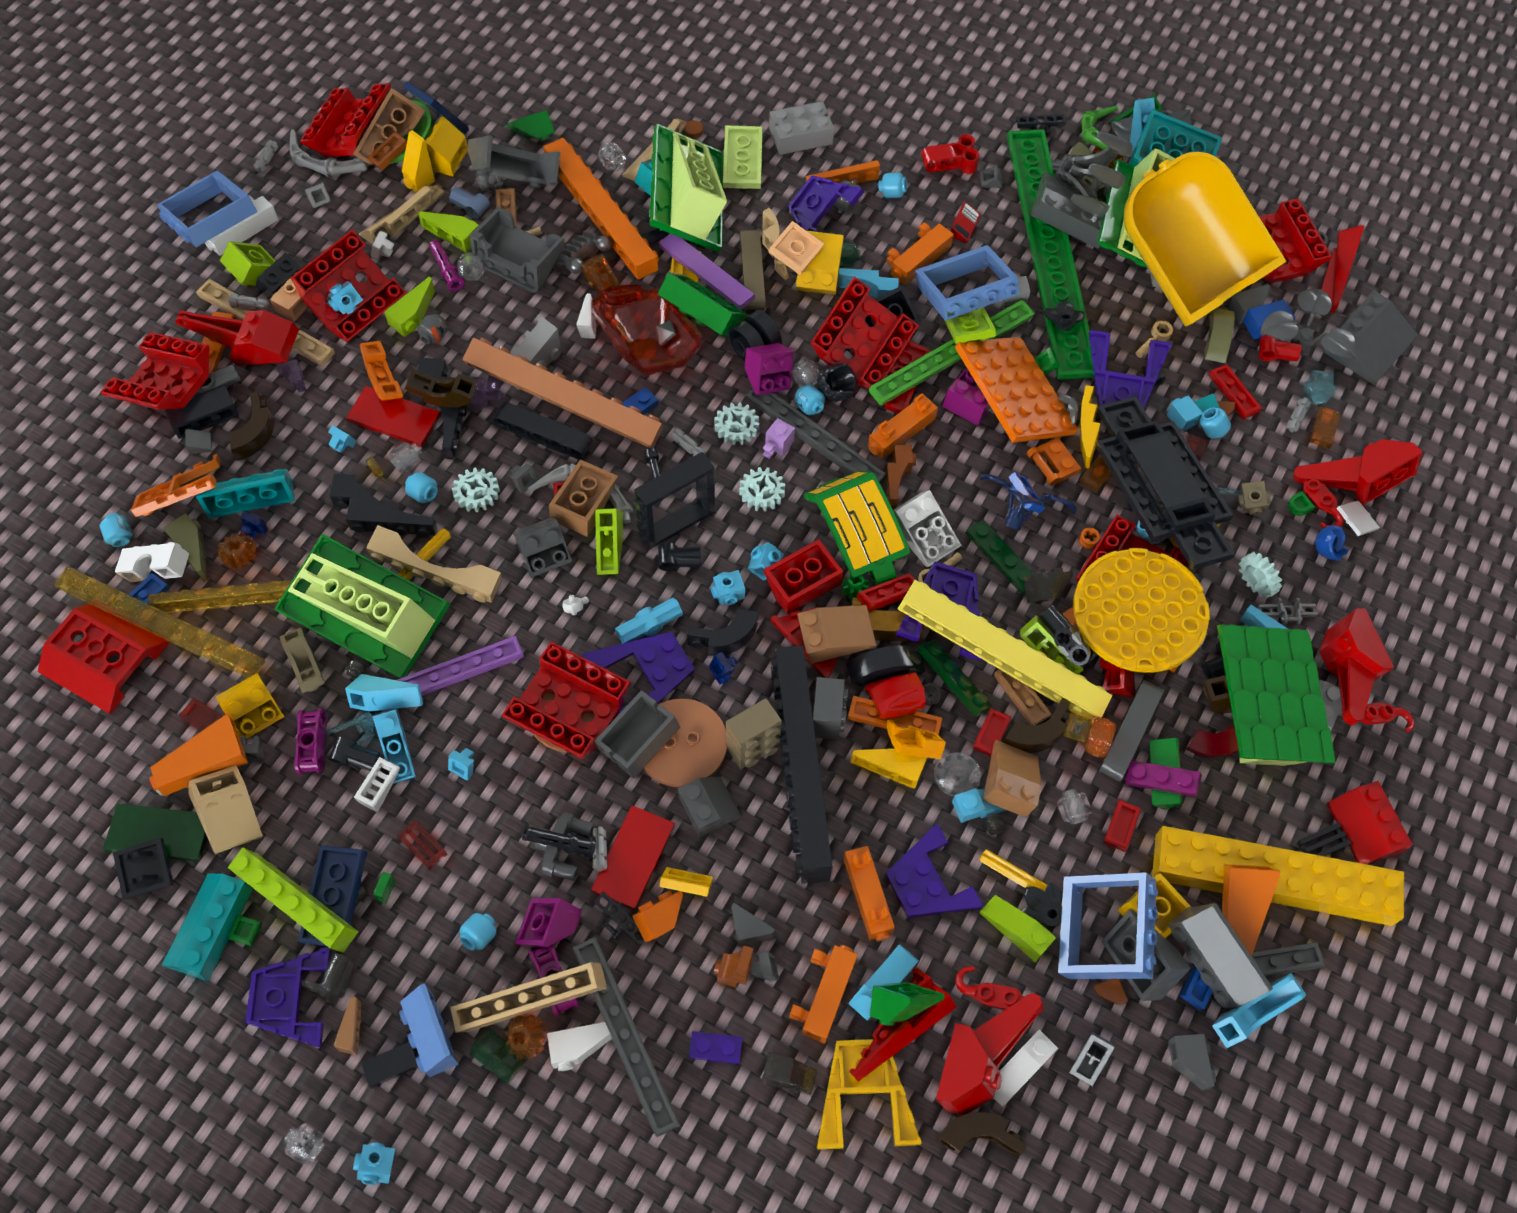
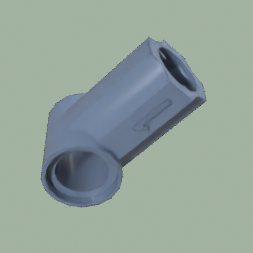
(473, 204)

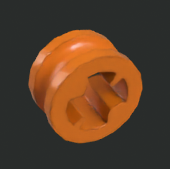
(1091, 533)

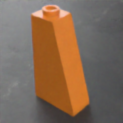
(204, 754)
(1247, 899)

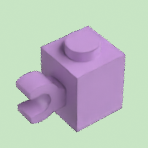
(778, 438)

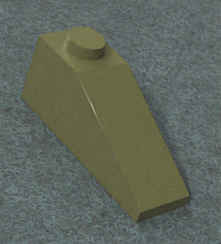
(188, 535)

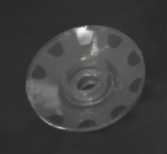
(960, 765)

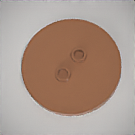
(694, 749)

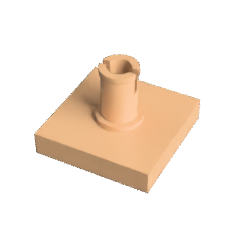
(796, 248)

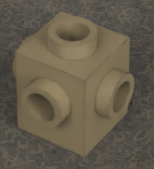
(1253, 491)

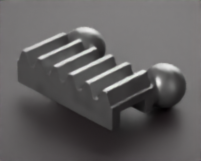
(580, 248)

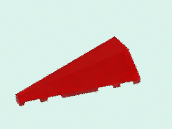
(893, 1038)

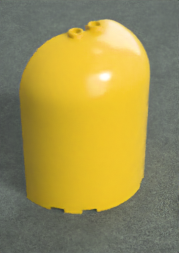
(1198, 233)

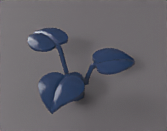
(1017, 515)

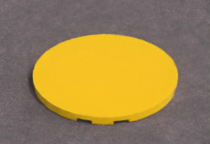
(1141, 610)

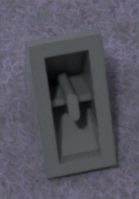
(749, 928)
(1091, 1058)

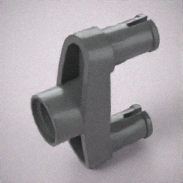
(551, 864)

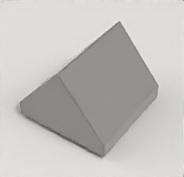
(317, 195)

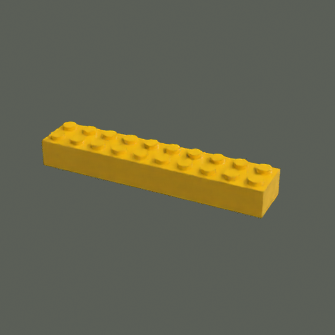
(1304, 880)

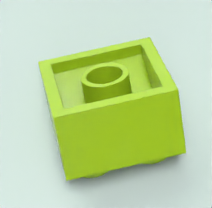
(246, 261)

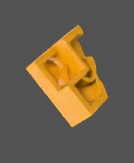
(915, 741)

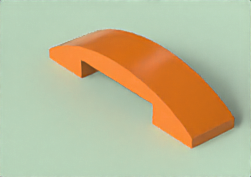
(379, 371)

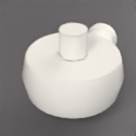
(574, 604)

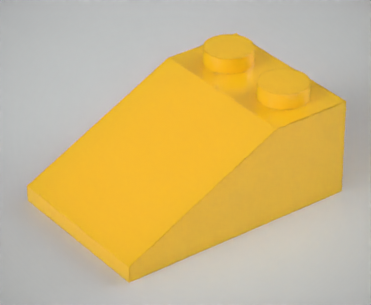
(823, 271)

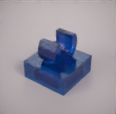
(252, 524)
(722, 667)

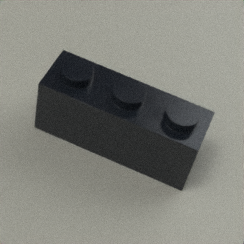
(203, 412)

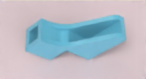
(1243, 1020)

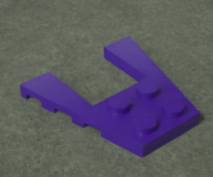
(1119, 386)
(958, 586)
(658, 657)

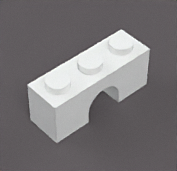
(164, 559)

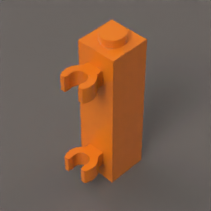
(921, 254)
(902, 426)
(869, 894)
(829, 994)

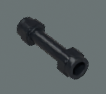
(652, 458)

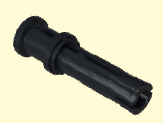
(569, 843)

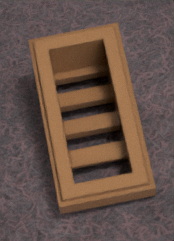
(348, 1034)

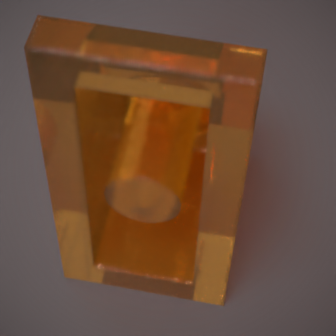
(599, 273)

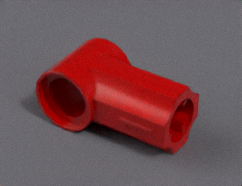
(1272, 348)

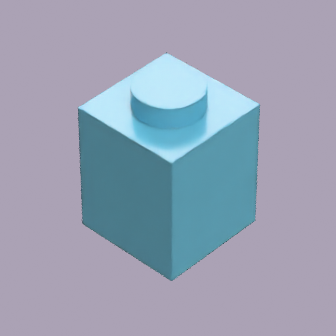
(1184, 413)

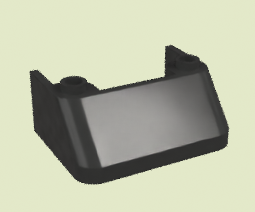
(513, 162)

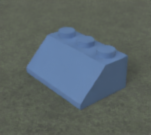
(427, 1032)

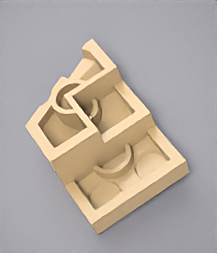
(770, 234)

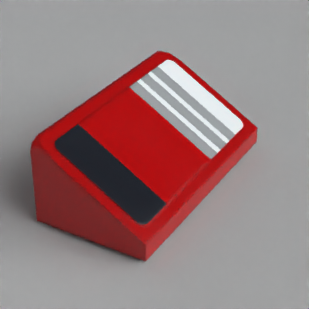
(965, 223)

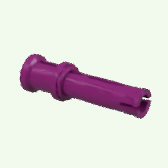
(438, 250)

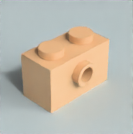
(288, 302)

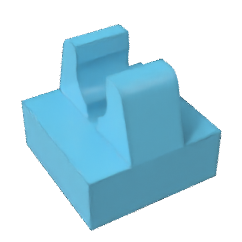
(340, 439)
(461, 763)

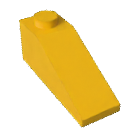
(417, 164)
(891, 764)

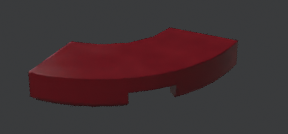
(1213, 744)

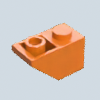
(658, 917)

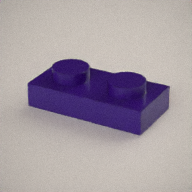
(715, 1047)

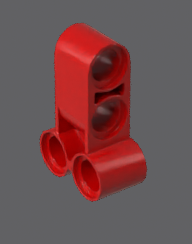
(952, 156)

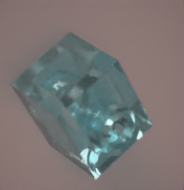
(1320, 387)

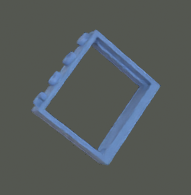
(198, 193)
(961, 265)
(1071, 927)

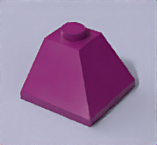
(547, 922)

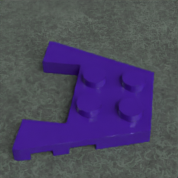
(817, 198)
(919, 885)
(277, 995)

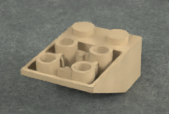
(224, 809)

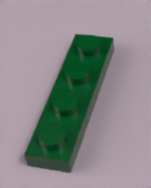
(999, 554)
(954, 678)

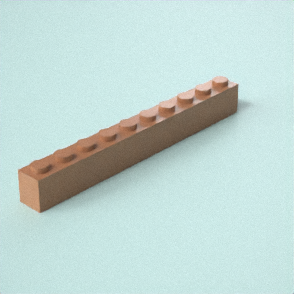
(563, 393)

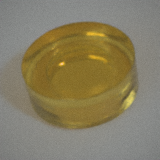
(374, 466)

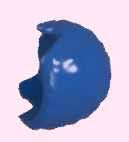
(1330, 543)

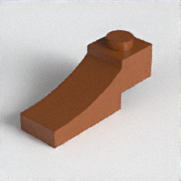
(902, 464)
(734, 967)

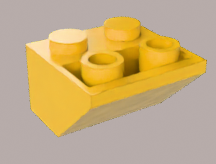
(446, 147)
(250, 706)

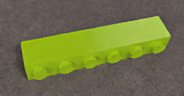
(293, 900)

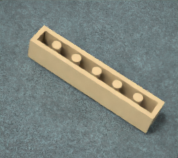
(528, 997)

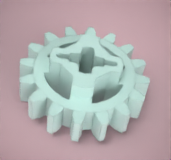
(736, 423)
(751, 488)
(475, 489)
(1260, 575)

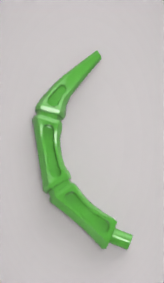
(1088, 120)

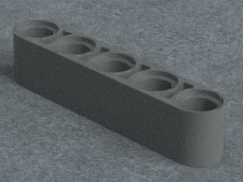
(1131, 730)

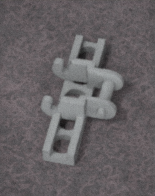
(1294, 616)

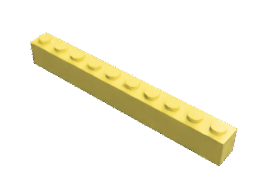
(1004, 651)

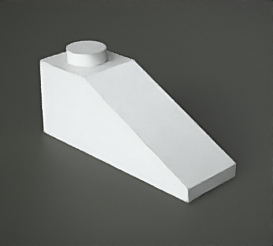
(576, 1044)
(1023, 1066)

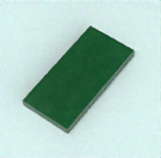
(139, 824)

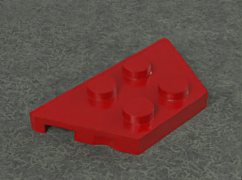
(790, 628)

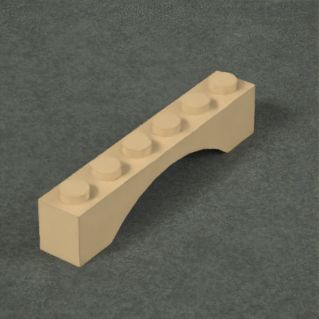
(476, 580)

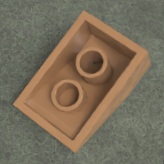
(580, 495)
(836, 631)
(1013, 779)

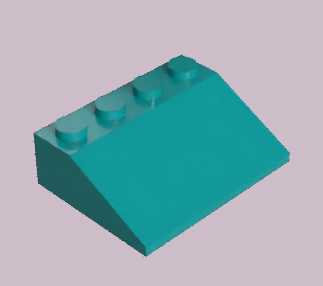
(1172, 138)

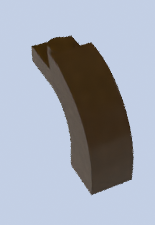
(1218, 694)

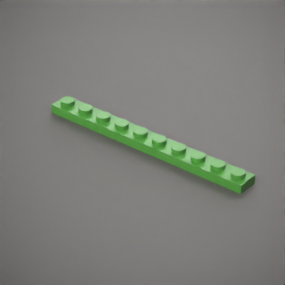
(943, 357)

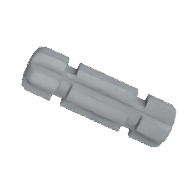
(265, 156)
(248, 302)
(1298, 415)
(686, 442)
(600, 852)

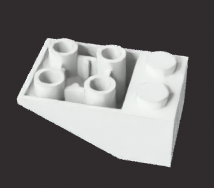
(926, 528)

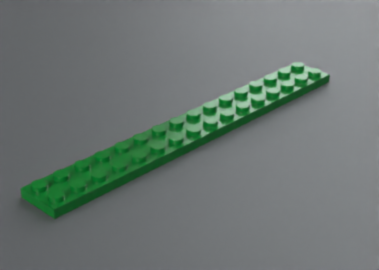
(1050, 255)

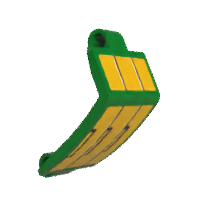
(862, 524)

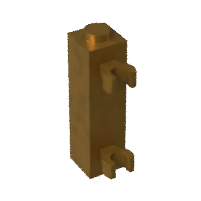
(886, 623)

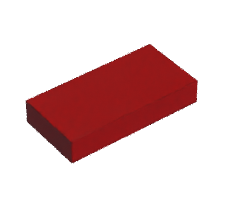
(992, 730)
(1122, 825)

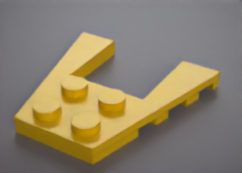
(881, 1080)

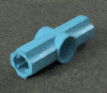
(649, 621)

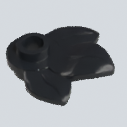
(1064, 316)
(1042, 901)

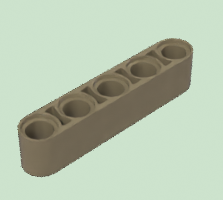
(752, 267)

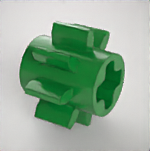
(854, 585)

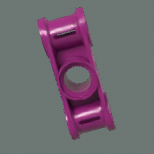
(310, 756)
(546, 963)

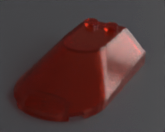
(630, 321)

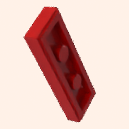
(1235, 391)
(886, 593)

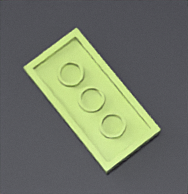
(742, 157)

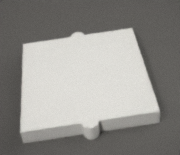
(1358, 518)

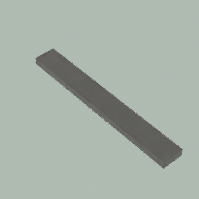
(814, 434)
(629, 1044)

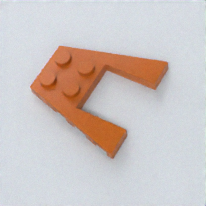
(171, 492)

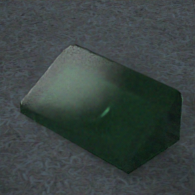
(495, 1056)

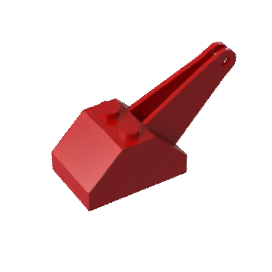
(253, 341)

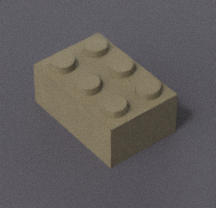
(753, 734)

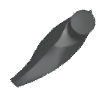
(1072, 406)

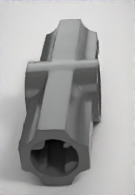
(220, 378)

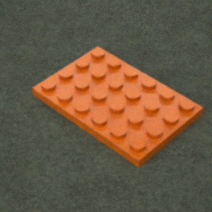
(1016, 389)

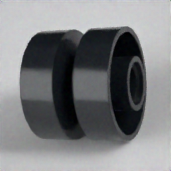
(754, 331)

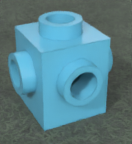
(351, 296)
(763, 557)
(728, 588)
(374, 1164)

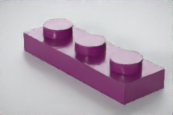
(1163, 778)

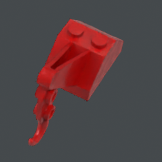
(1370, 475)
(1358, 659)
(974, 1056)

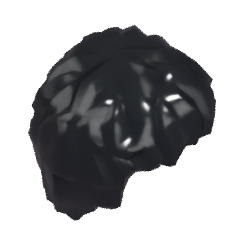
(837, 382)

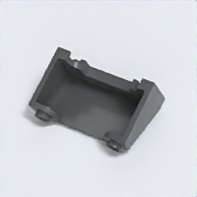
(514, 252)

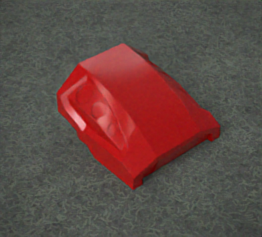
(897, 695)

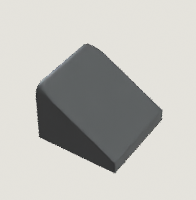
(991, 178)
(198, 441)

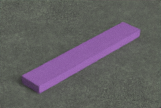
(707, 271)
(466, 666)

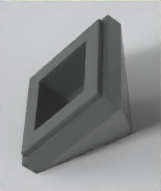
(665, 332)

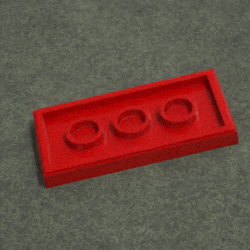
(394, 417)
(633, 857)

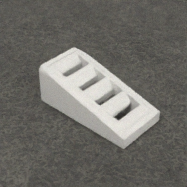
(586, 322)
(379, 796)

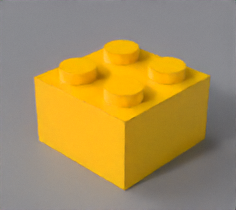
(1168, 903)

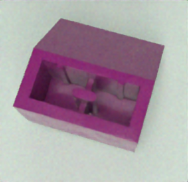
(769, 368)
(966, 399)

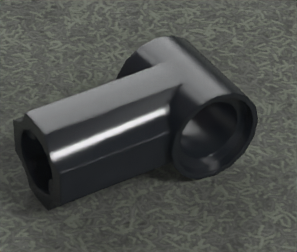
(672, 557)
(349, 753)

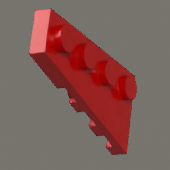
(909, 354)

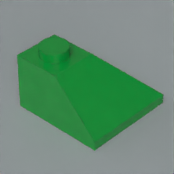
(533, 126)
(901, 1001)

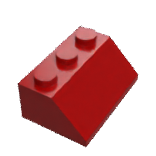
(803, 576)
(1370, 824)

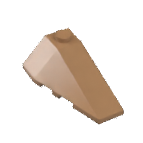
(394, 115)

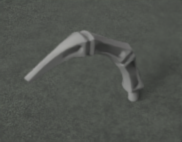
(325, 167)
(562, 473)

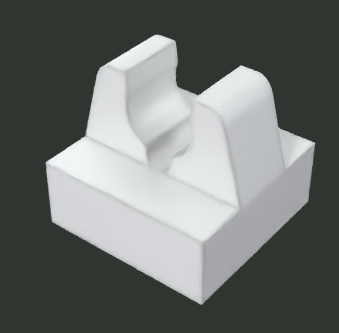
(381, 246)

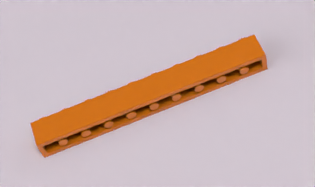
(604, 211)

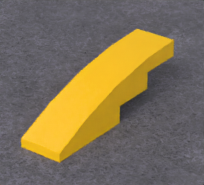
(1088, 427)

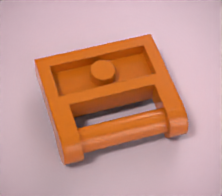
(1058, 458)

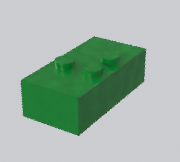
(700, 303)

